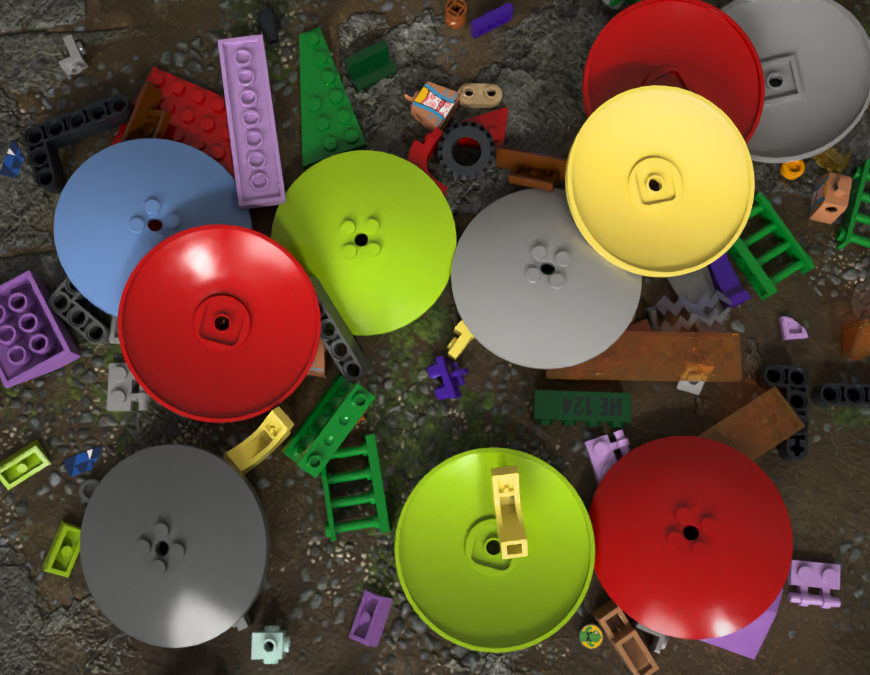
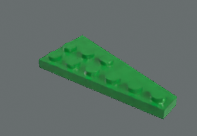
(326, 112)

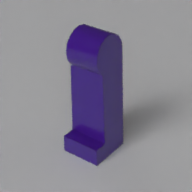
(727, 283)

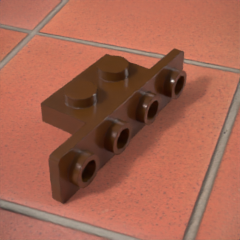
(145, 119)
(531, 168)

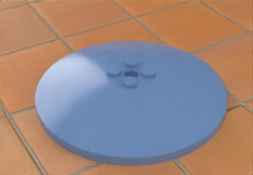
(115, 195)

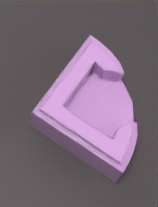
(791, 329)

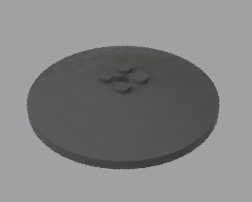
(213, 537)

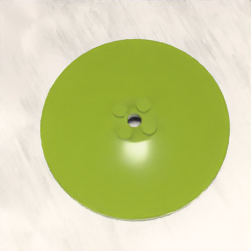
(407, 232)
(479, 595)

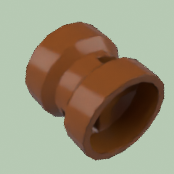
(455, 13)

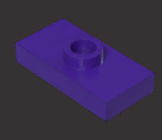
(491, 19)

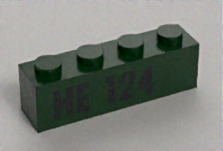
(581, 407)

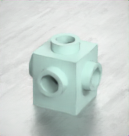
(261, 648)

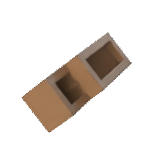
(625, 639)

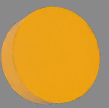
(792, 170)

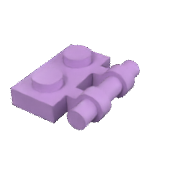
(602, 455)
(818, 575)

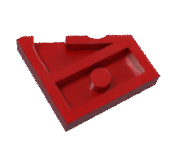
(494, 122)

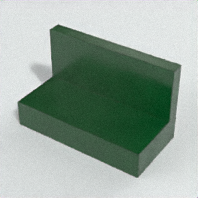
(370, 65)

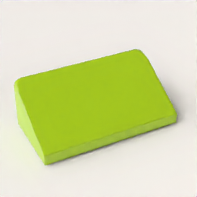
(23, 464)
(63, 550)

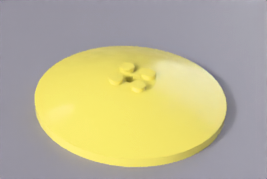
(700, 174)

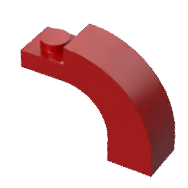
(421, 153)

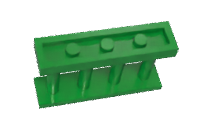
(844, 233)
(752, 266)
(327, 425)
(375, 496)

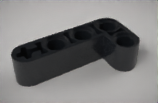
(800, 393)

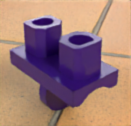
(443, 368)

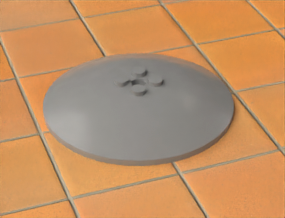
(823, 72)
(533, 315)

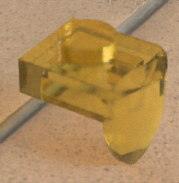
(833, 160)

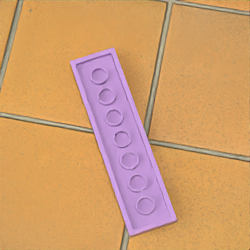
(251, 122)

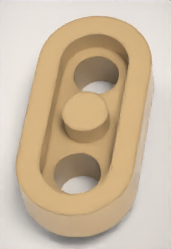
(479, 95)

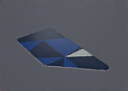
(12, 161)
(82, 462)

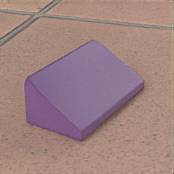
(370, 618)

